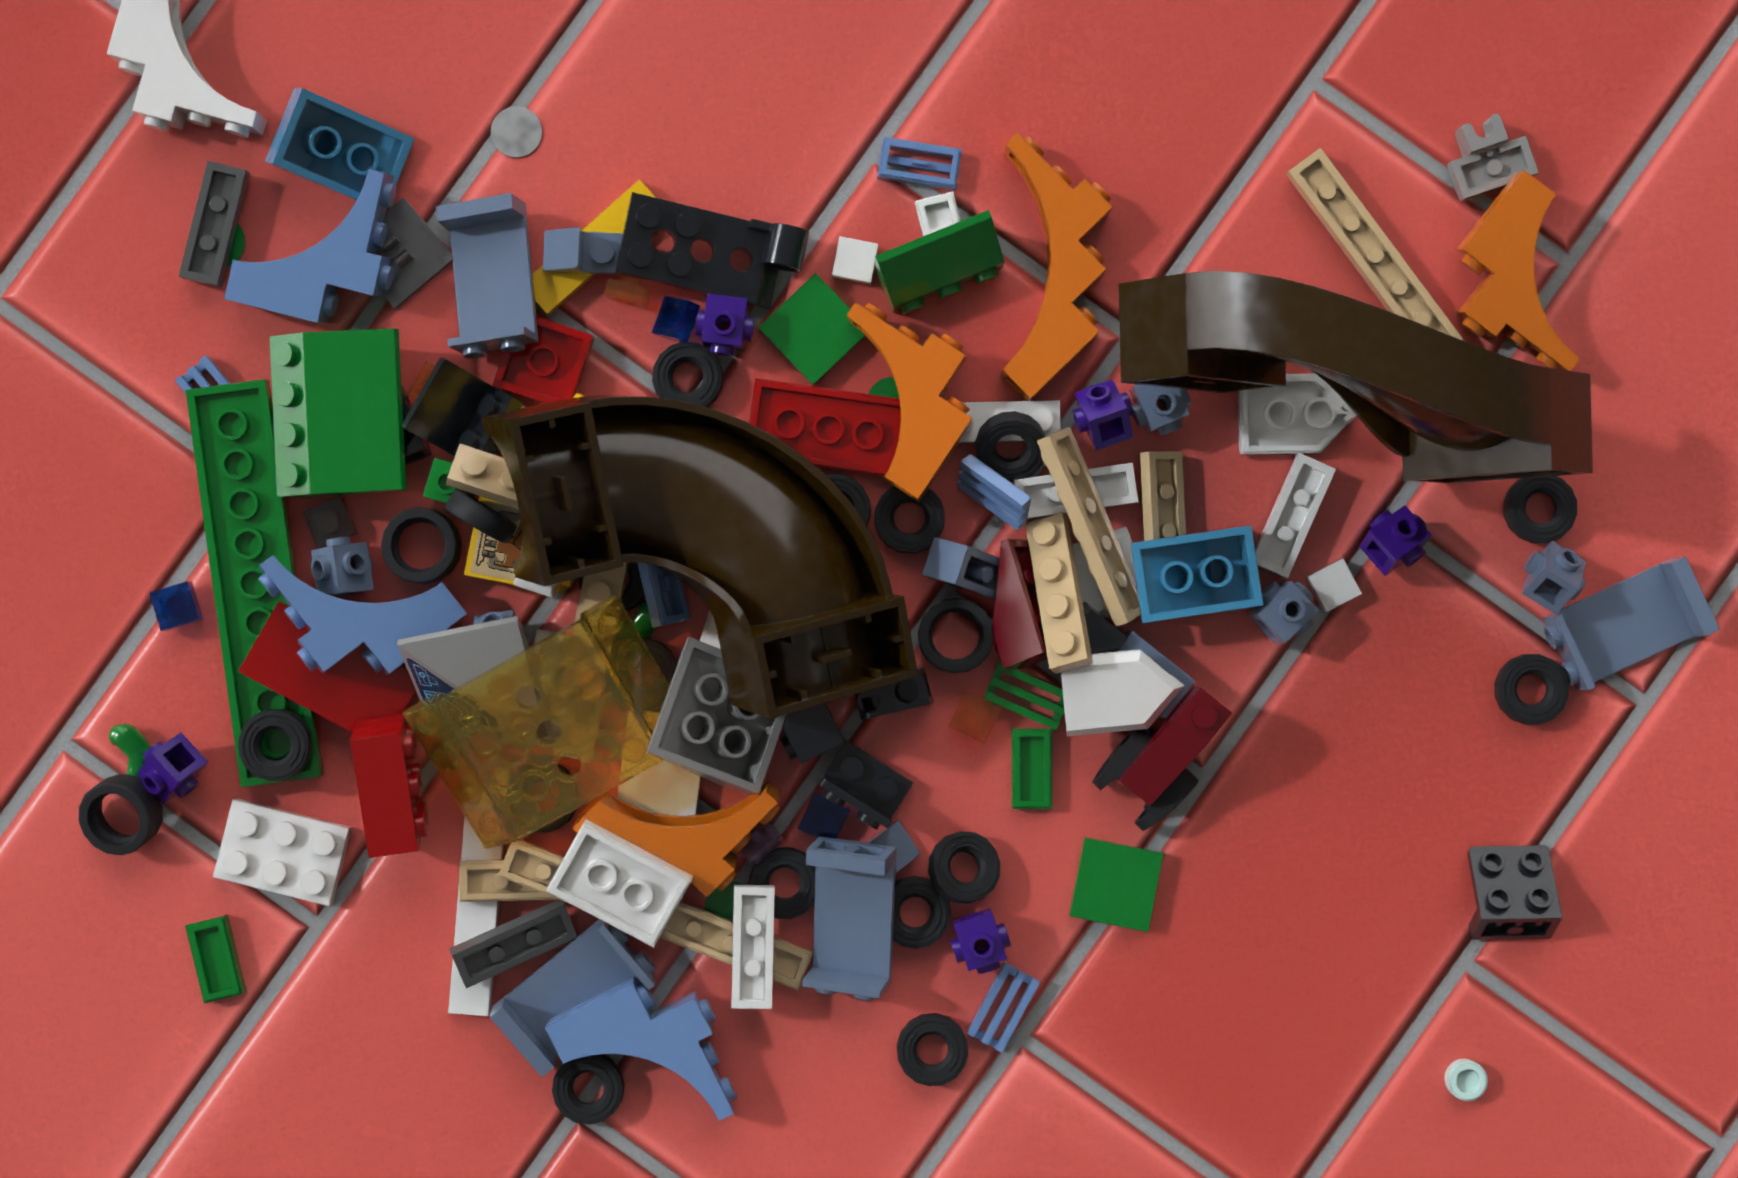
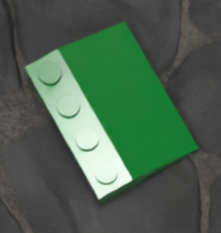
(337, 413)

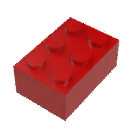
(389, 785)

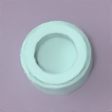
(1465, 1079)

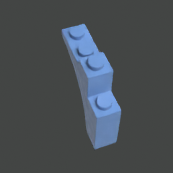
(346, 258)
(343, 625)
(671, 1036)

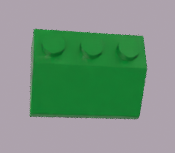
(940, 263)

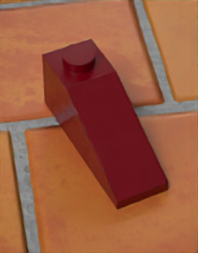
(1016, 610)
(1175, 745)

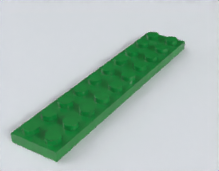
(242, 530)

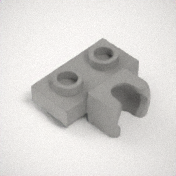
(1488, 161)

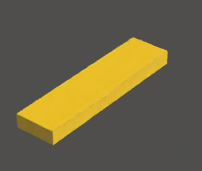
(554, 288)

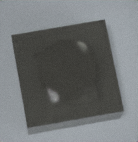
(330, 521)

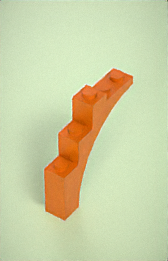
(1072, 268)

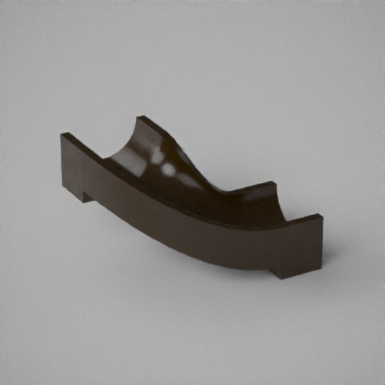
(1420, 392)
(731, 516)

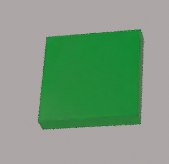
(812, 329)
(1115, 884)

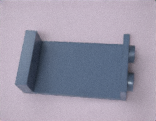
(491, 274)
(1629, 622)
(852, 917)
(577, 973)

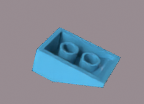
(335, 144)
(1196, 574)

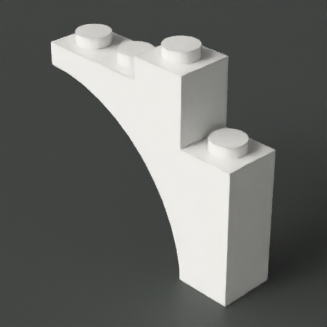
(152, 45)

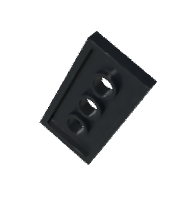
(767, 244)

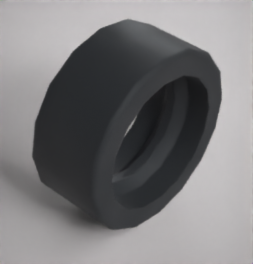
(391, 540)
(985, 635)
(101, 833)

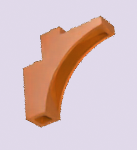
(1505, 249)
(922, 375)
(690, 842)

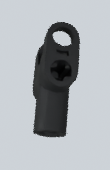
(1121, 759)

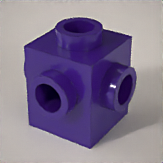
(720, 310)
(1104, 414)
(1395, 540)
(171, 768)
(975, 927)

